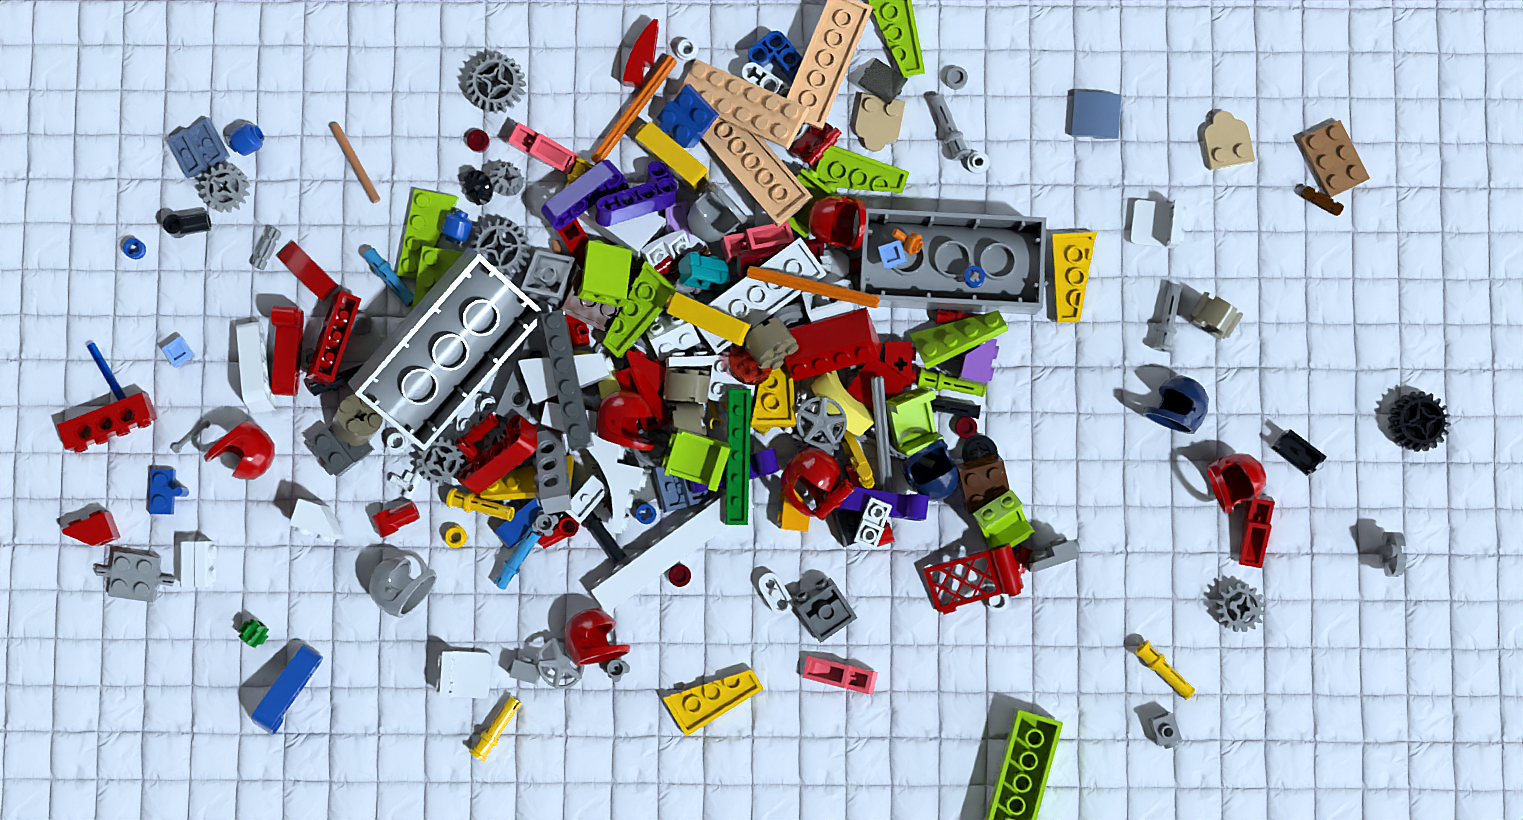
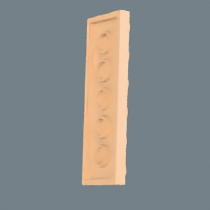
(828, 58)
(747, 104)
(758, 170)

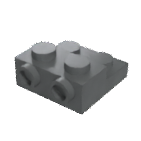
(337, 454)
(824, 609)

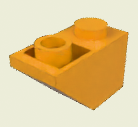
(790, 517)

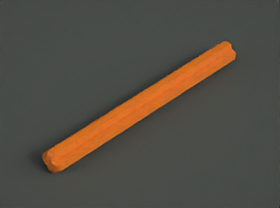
(633, 109)
(813, 287)

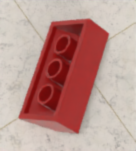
(833, 344)

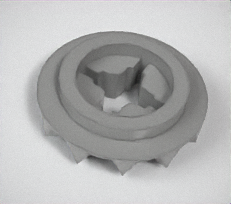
(500, 185)

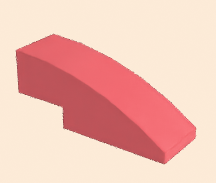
(541, 148)
(754, 239)
(840, 675)

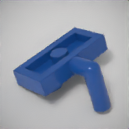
(164, 491)

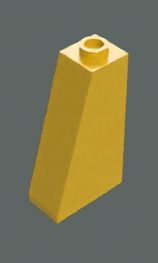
(677, 159)
(708, 318)

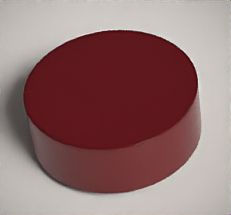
(478, 141)
(965, 427)
(679, 575)

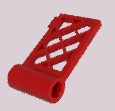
(1003, 574)

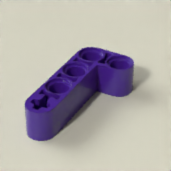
(583, 194)
(640, 200)
(760, 465)
(904, 506)

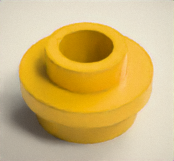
(448, 536)

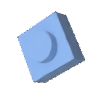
(892, 254)
(178, 352)

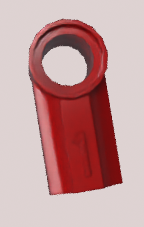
(391, 520)
(559, 532)

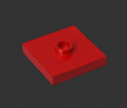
(861, 386)

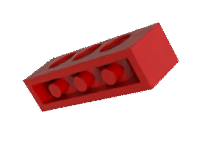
(333, 337)
(72, 430)

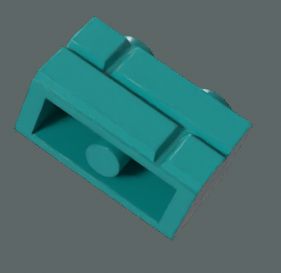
(704, 272)

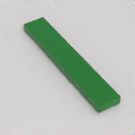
(739, 456)

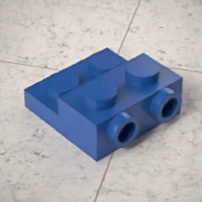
(687, 117)

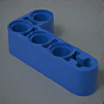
(776, 53)
(285, 690)

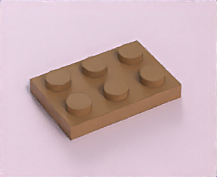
(1334, 159)

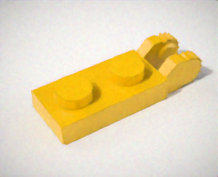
(858, 460)

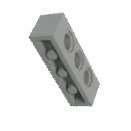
(507, 408)
(552, 472)

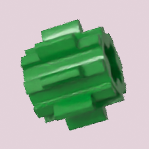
(253, 632)

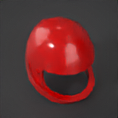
(833, 221)
(618, 419)
(251, 445)
(816, 471)
(1236, 479)
(587, 638)

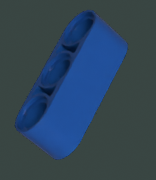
(515, 530)

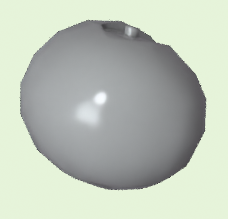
(714, 215)
(394, 588)

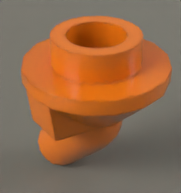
(912, 243)

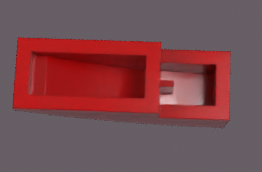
(642, 56)
(308, 271)
(633, 380)
(1256, 531)

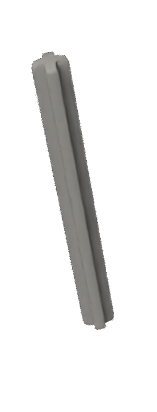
(881, 431)

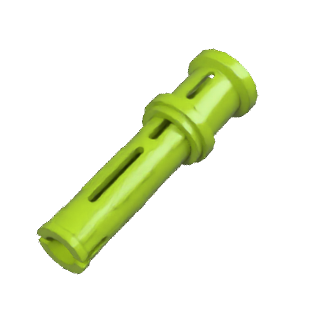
(939, 379)

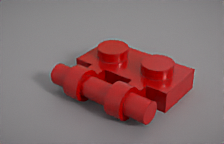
(815, 143)

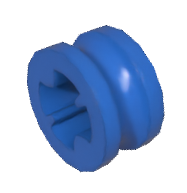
(142, 249)
(972, 269)
(648, 520)

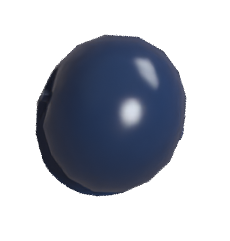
(1182, 405)
(935, 482)

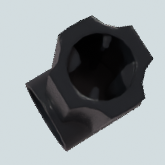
(189, 223)

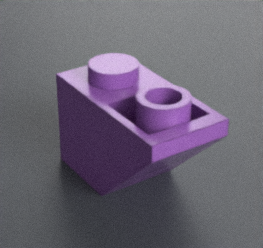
(977, 364)

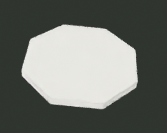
(835, 265)

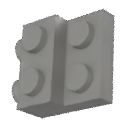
(549, 278)
(1058, 553)

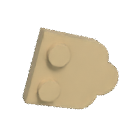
(878, 121)
(1227, 142)

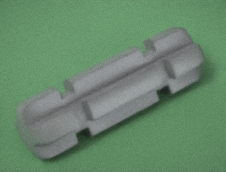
(267, 248)

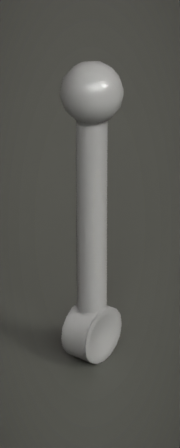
(178, 447)

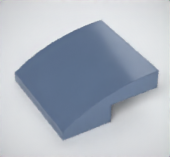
(1096, 115)
(198, 148)
(676, 491)

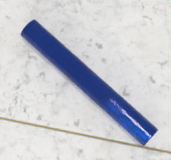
(105, 370)

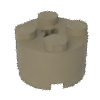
(1215, 315)
(770, 344)
(686, 385)
(688, 417)
(355, 421)

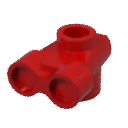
(578, 331)

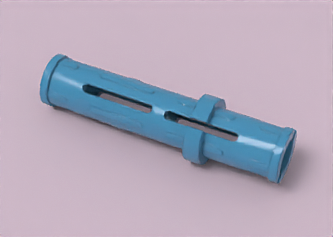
(388, 275)
(513, 564)

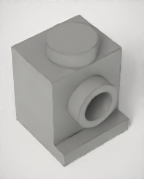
(524, 670)
(1159, 724)

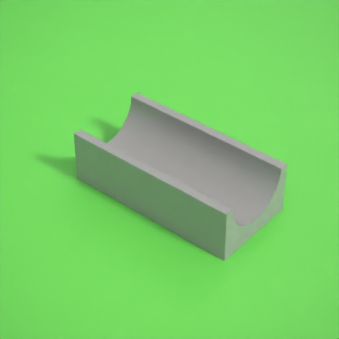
(933, 279)
(446, 349)

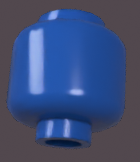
(246, 139)
(456, 227)

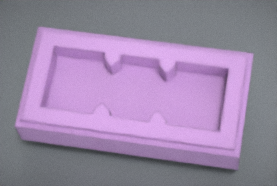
(677, 218)

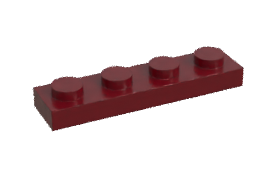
(760, 256)

